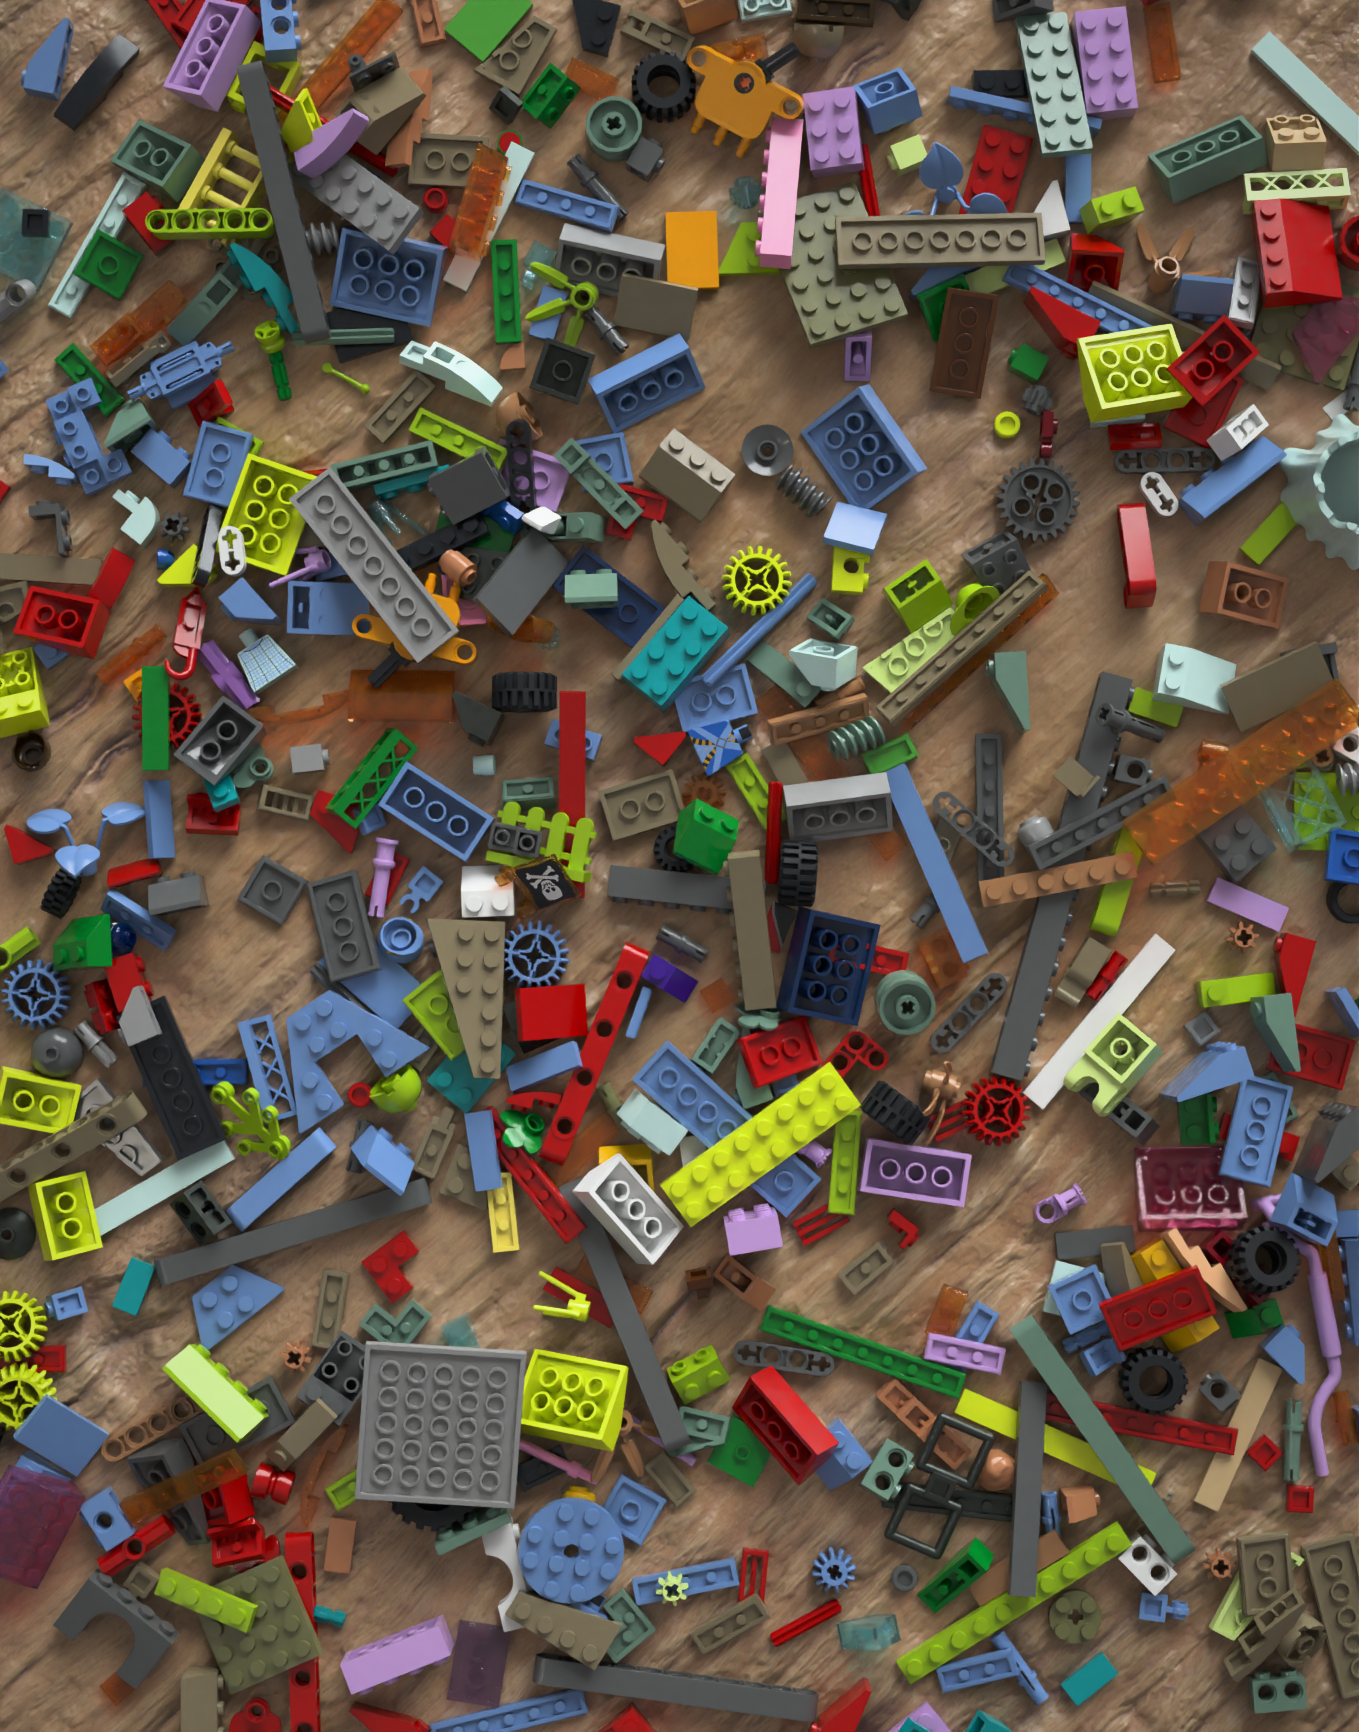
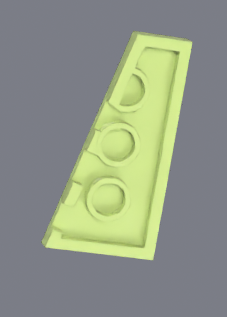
(911, 653)
(1229, 1617)

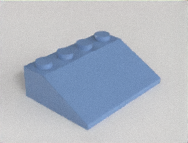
(388, 284)
(863, 449)
(1209, 1071)

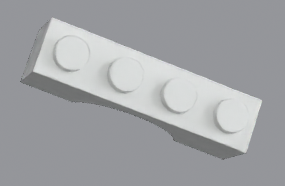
(504, 1545)

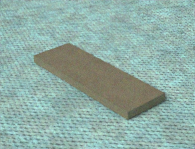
(1335, 1586)

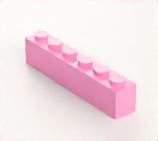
(781, 193)

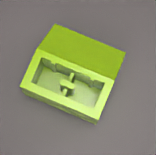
(918, 596)

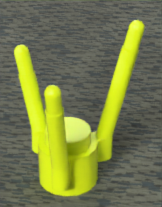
(576, 1309)

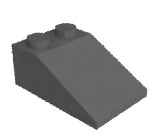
(221, 741)

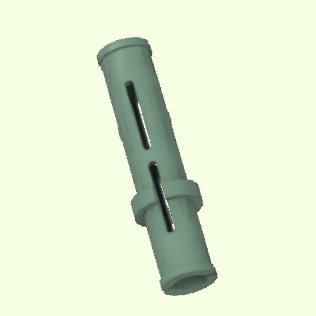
(1292, 1439)

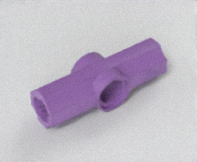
(227, 676)

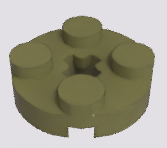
(1084, 1628)

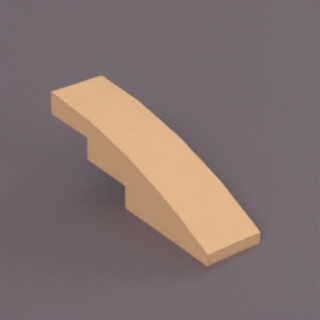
(1214, 1275)

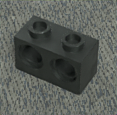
(200, 1213)

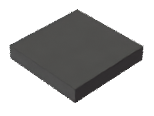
(272, 890)

